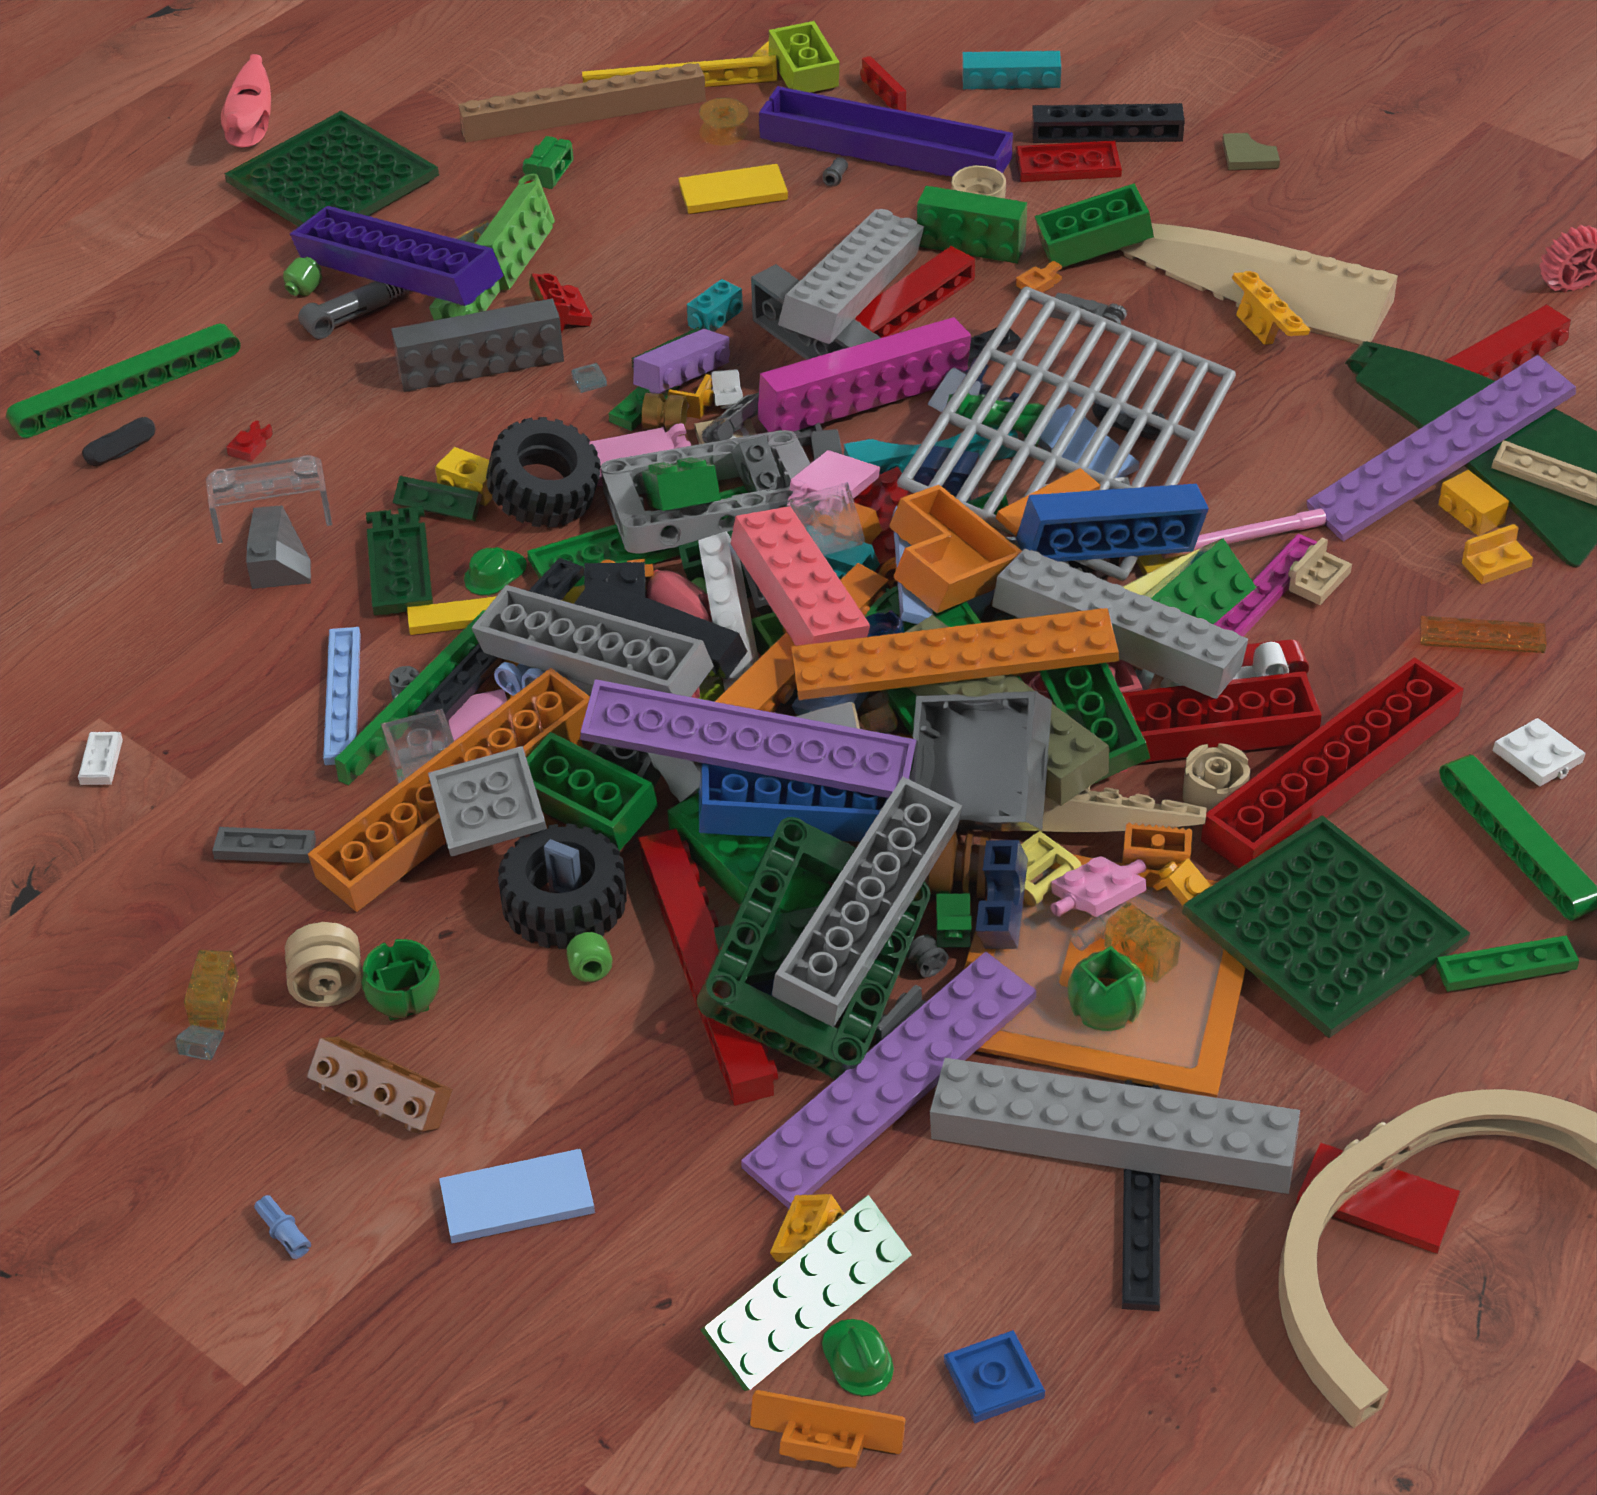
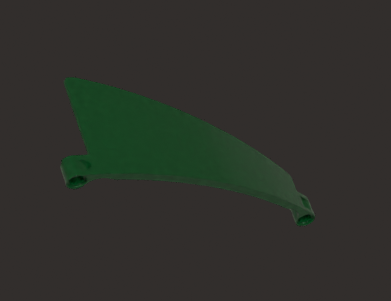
(1427, 388)

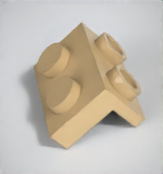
(1317, 573)

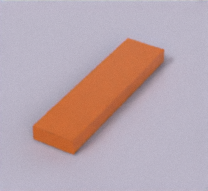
(1073, 482)

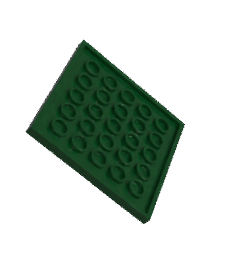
(334, 166)
(1325, 925)

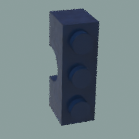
(1001, 914)

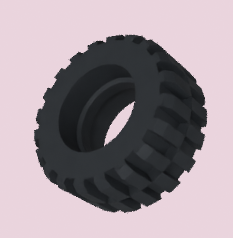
(548, 445)
(562, 916)

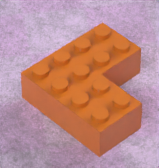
(951, 549)

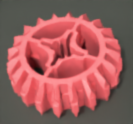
(1571, 260)

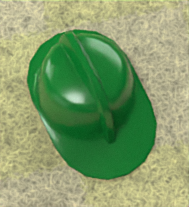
(492, 570)
(858, 1357)

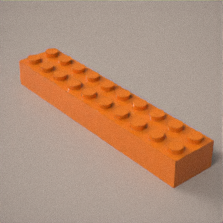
(406, 823)

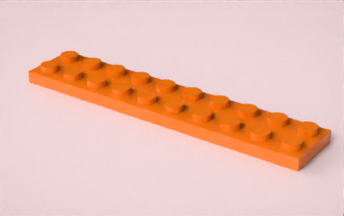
(954, 653)

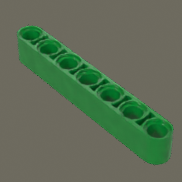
(1520, 837)

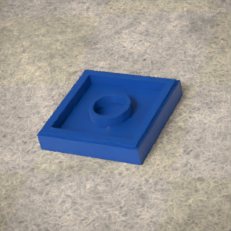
(994, 1376)

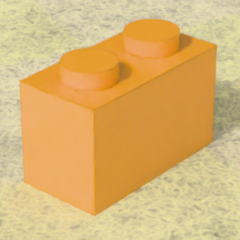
(1473, 502)

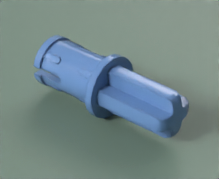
(282, 1227)

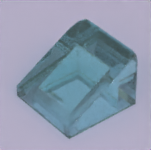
(199, 1042)

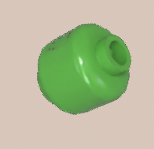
(302, 276)
(589, 957)

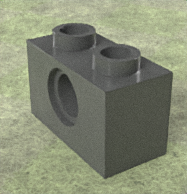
(757, 465)

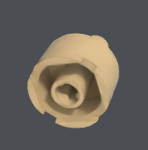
(1214, 774)

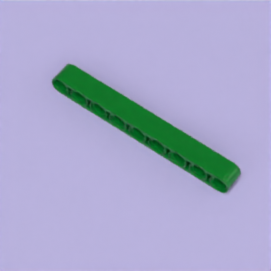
(122, 380)

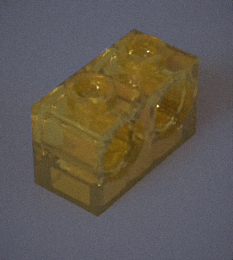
(211, 989)

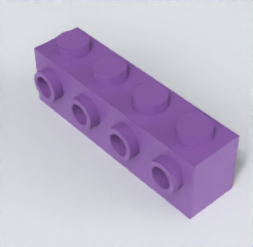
(681, 361)

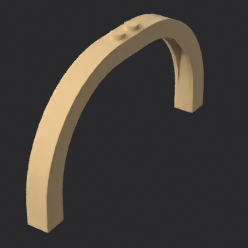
(1316, 1340)

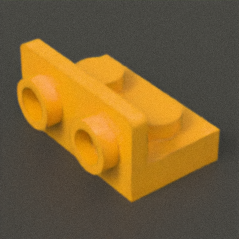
(1495, 555)
(803, 1221)

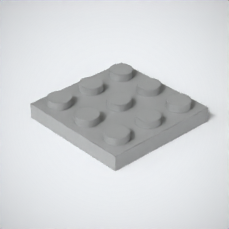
(487, 801)

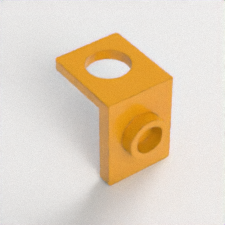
(699, 401)

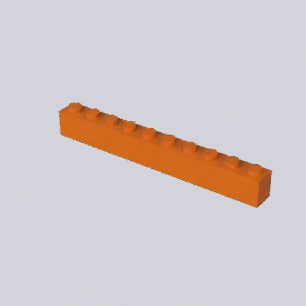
(773, 674)

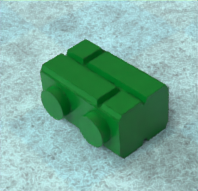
(549, 160)

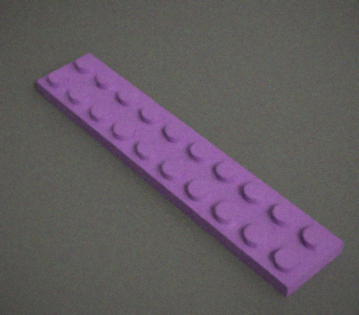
(1441, 447)
(746, 739)
(888, 1080)

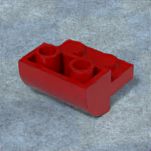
(566, 298)

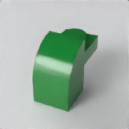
(953, 920)

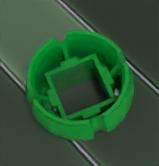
(397, 968)
(1108, 1006)

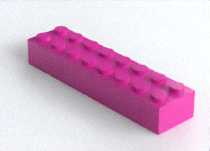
(861, 376)

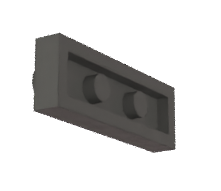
(264, 844)

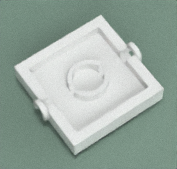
(1539, 752)

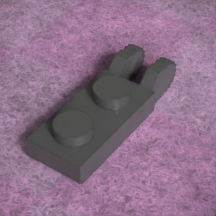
(1112, 312)
(732, 419)

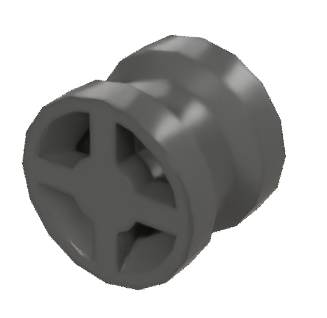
(401, 678)
(927, 955)

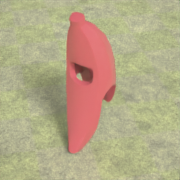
(247, 105)
(679, 593)

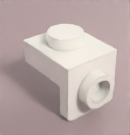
(726, 388)

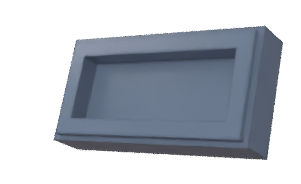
(562, 867)

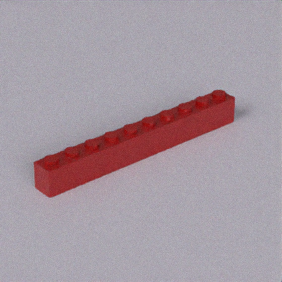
(691, 930)

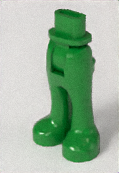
(999, 411)

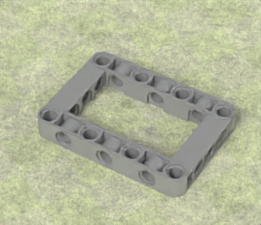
(643, 530)

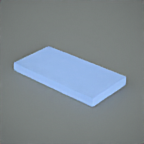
(1081, 440)
(516, 1195)

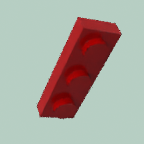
(883, 84)

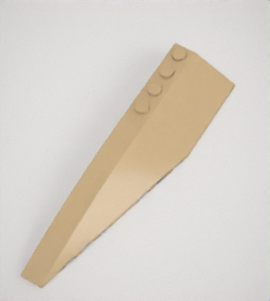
(1324, 292)

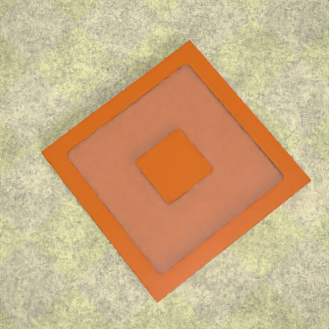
(1180, 1030)

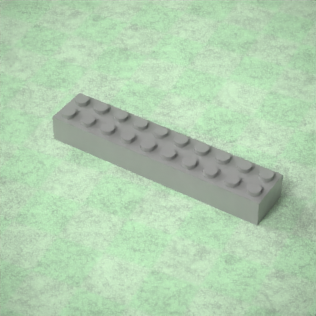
(851, 276)
(1116, 1125)

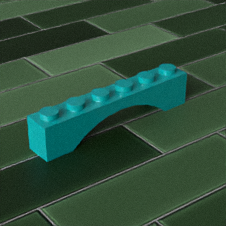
(892, 455)

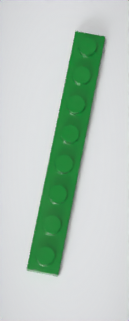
(370, 741)

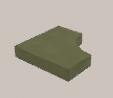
(1246, 154)

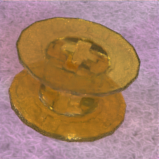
(723, 121)

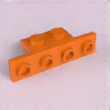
(824, 1429)

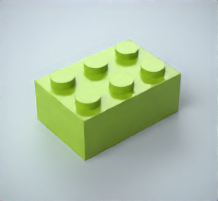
(804, 57)

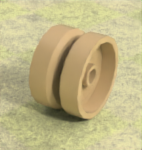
(323, 964)

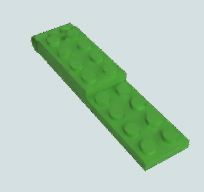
(514, 237)

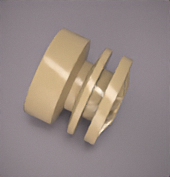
(980, 180)

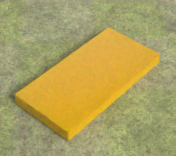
(733, 188)

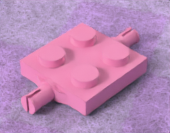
(1098, 886)

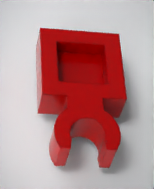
(250, 444)

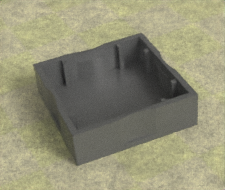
(985, 756)

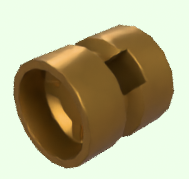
(663, 412)

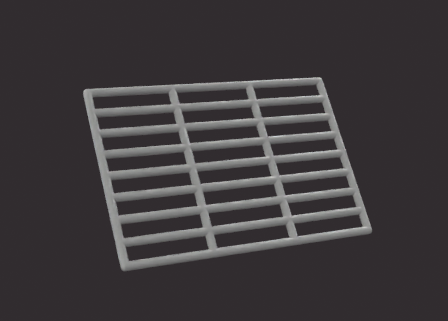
(1089, 395)

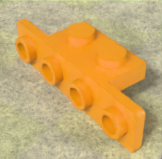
(1264, 311)

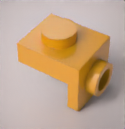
(1182, 880)

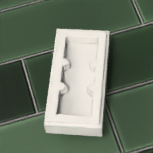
(100, 758)

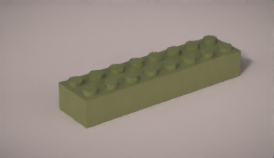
(1074, 753)

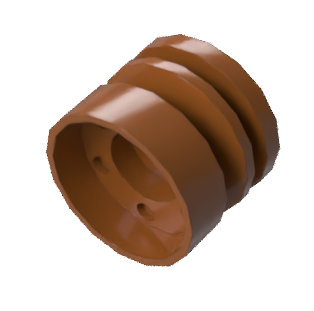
(961, 865)

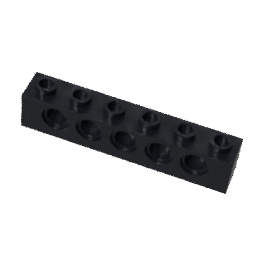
(1108, 123)

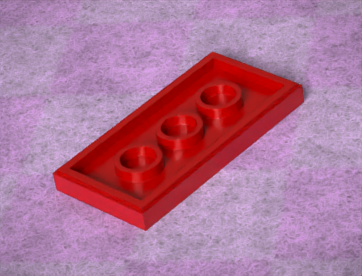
(1068, 161)
(1394, 1204)

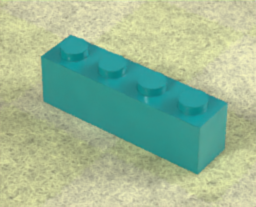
(1011, 69)

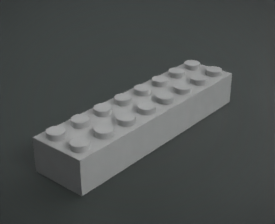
(1145, 631)
(590, 644)
(866, 902)

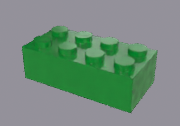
(972, 223)
(1094, 226)
(680, 485)
(1205, 583)
(1097, 704)
(589, 790)

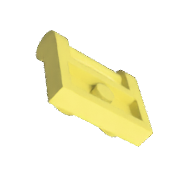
(1041, 854)

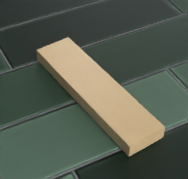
(1546, 472)

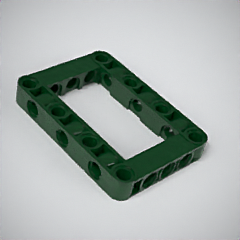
(771, 1019)

